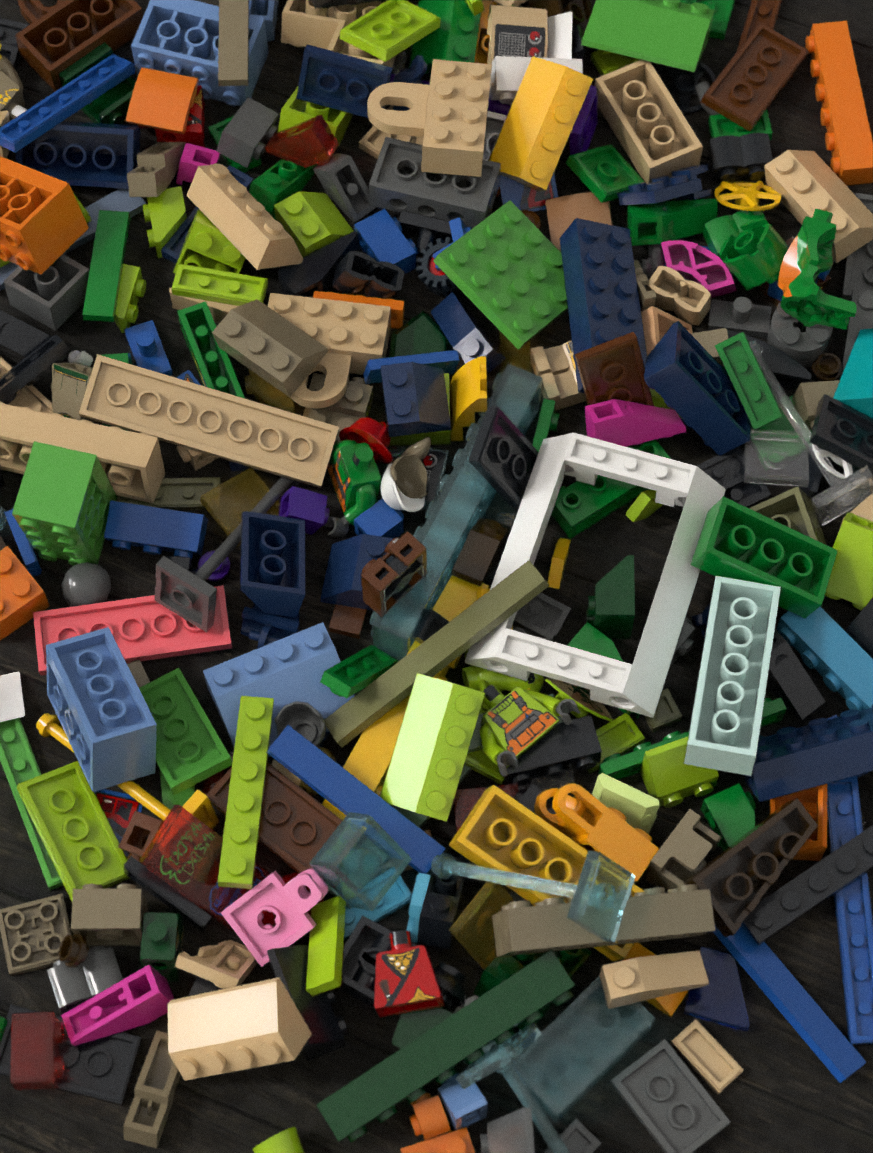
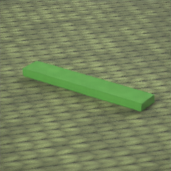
(21, 766)

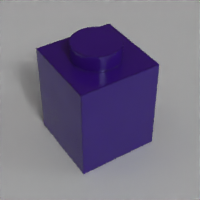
(306, 506)

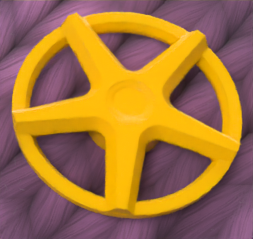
(747, 195)

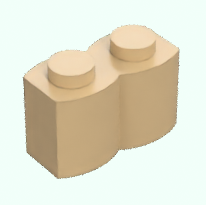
(684, 297)

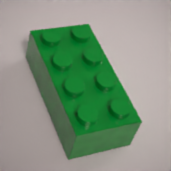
(763, 551)

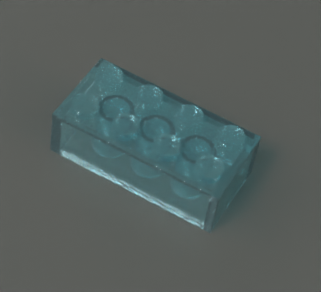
(580, 1049)

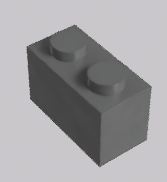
(247, 133)

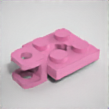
(289, 904)

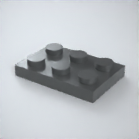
(670, 1101)

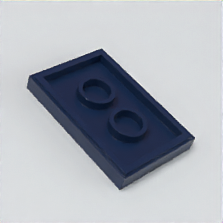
(339, 80)

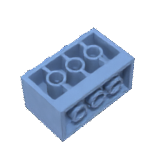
(185, 40)
(101, 709)

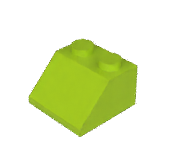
(311, 220)
(670, 778)

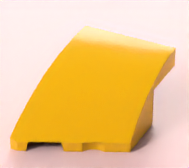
(467, 395)

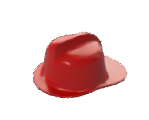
(373, 433)

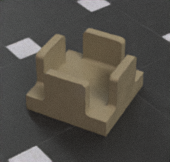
(682, 852)

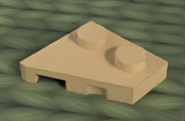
(222, 964)

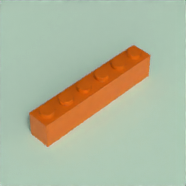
(841, 101)

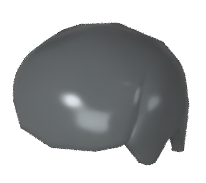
(85, 585)
(304, 720)

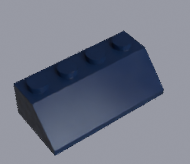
(85, 153)
(697, 390)

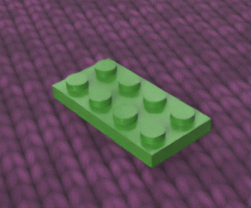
(185, 738)

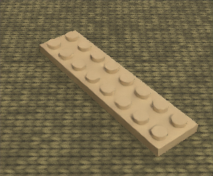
(208, 421)

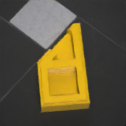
(558, 563)

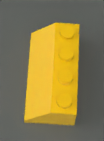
(539, 122)

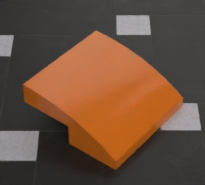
(162, 100)

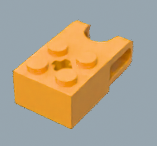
(597, 827)

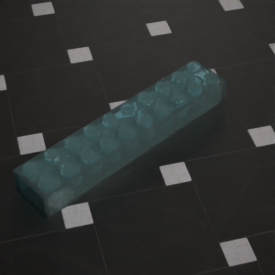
(460, 505)

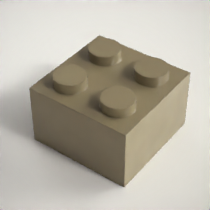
(109, 915)

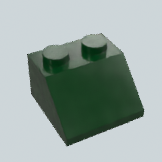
(613, 602)

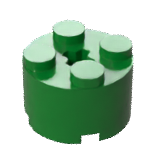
(754, 253)

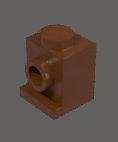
(139, 834)

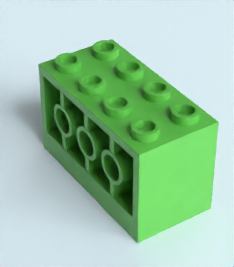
(64, 504)

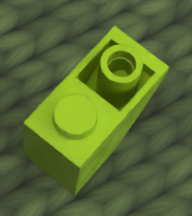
(166, 215)
(131, 288)

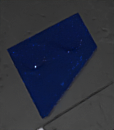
(723, 997)

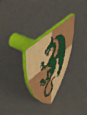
(581, 697)

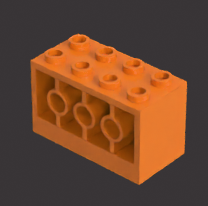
(36, 217)

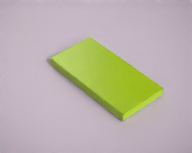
(74, 828)

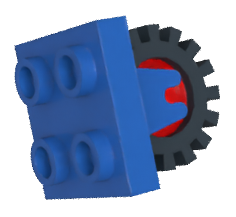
(429, 272)

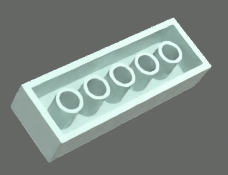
(733, 676)

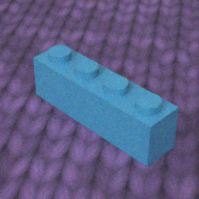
(833, 654)

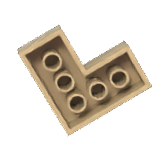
(322, 27)

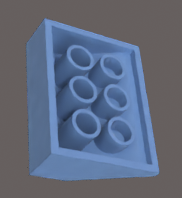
(281, 670)

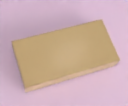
(706, 1056)

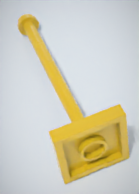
(197, 804)

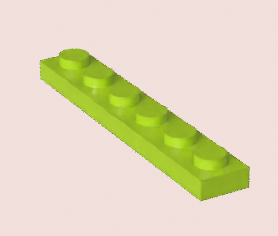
(246, 793)

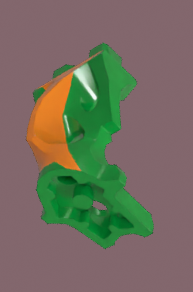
(801, 266)

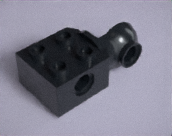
(360, 966)

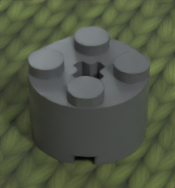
(796, 340)

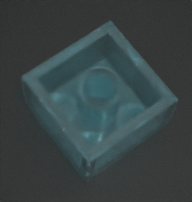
(360, 861)

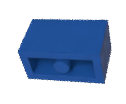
(384, 241)

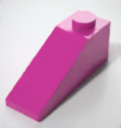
(120, 1007)

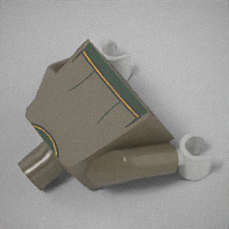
(70, 384)

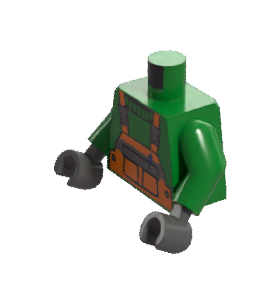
(354, 481)

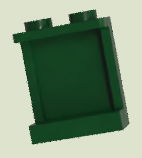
(113, 104)

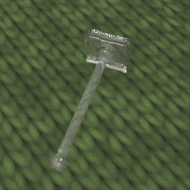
(842, 494)

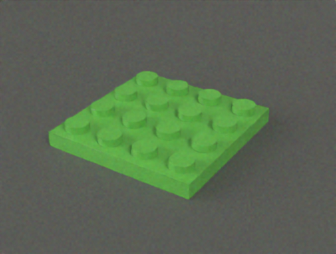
(509, 273)

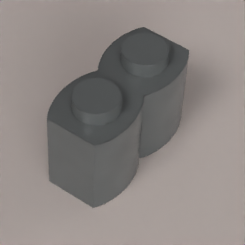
(85, 981)

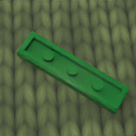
(106, 266)

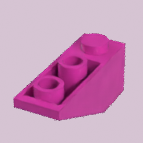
(631, 422)

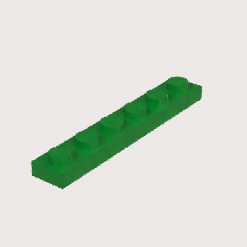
(630, 764)

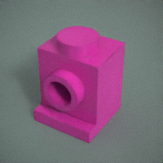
(192, 158)

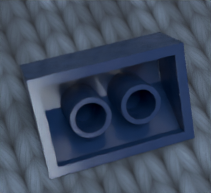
(273, 562)

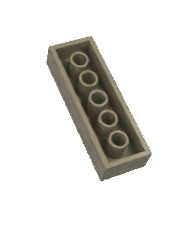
(646, 918)

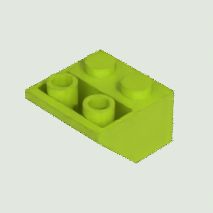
(209, 248)

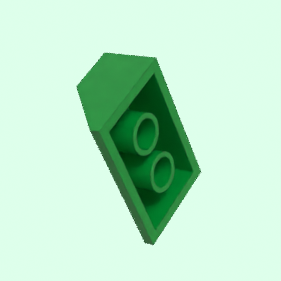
(454, 38)

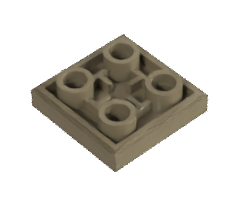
(33, 933)

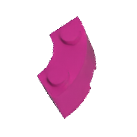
(699, 266)

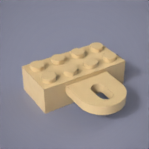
(445, 113)
(347, 329)

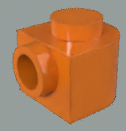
(429, 1117)

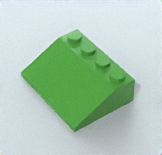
(651, 30)

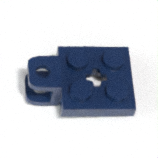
(682, 186)

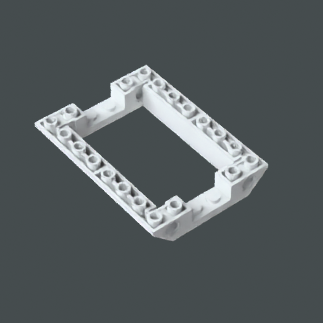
(610, 681)

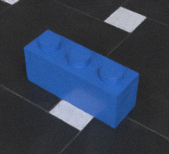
(155, 529)

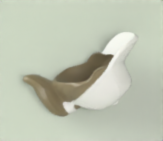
(407, 479)

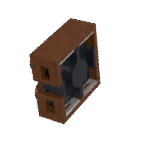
(395, 574)

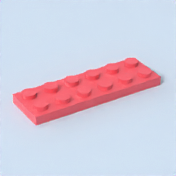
(138, 625)

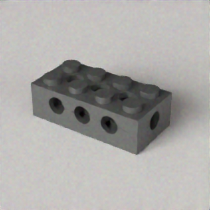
(401, 186)

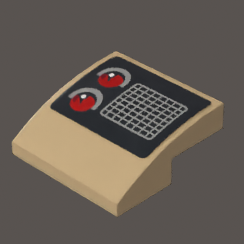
(517, 32)

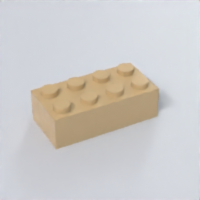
(647, 121)

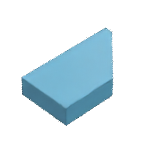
(416, 904)

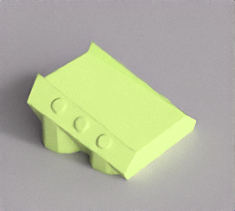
(634, 804)

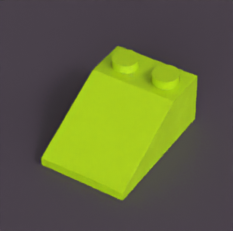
(298, 111)

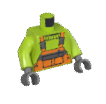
(519, 722)

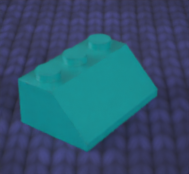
(856, 382)

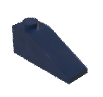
(466, 333)

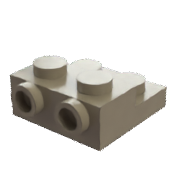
(350, 408)

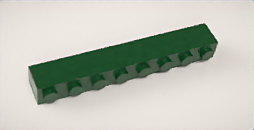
(446, 1046)

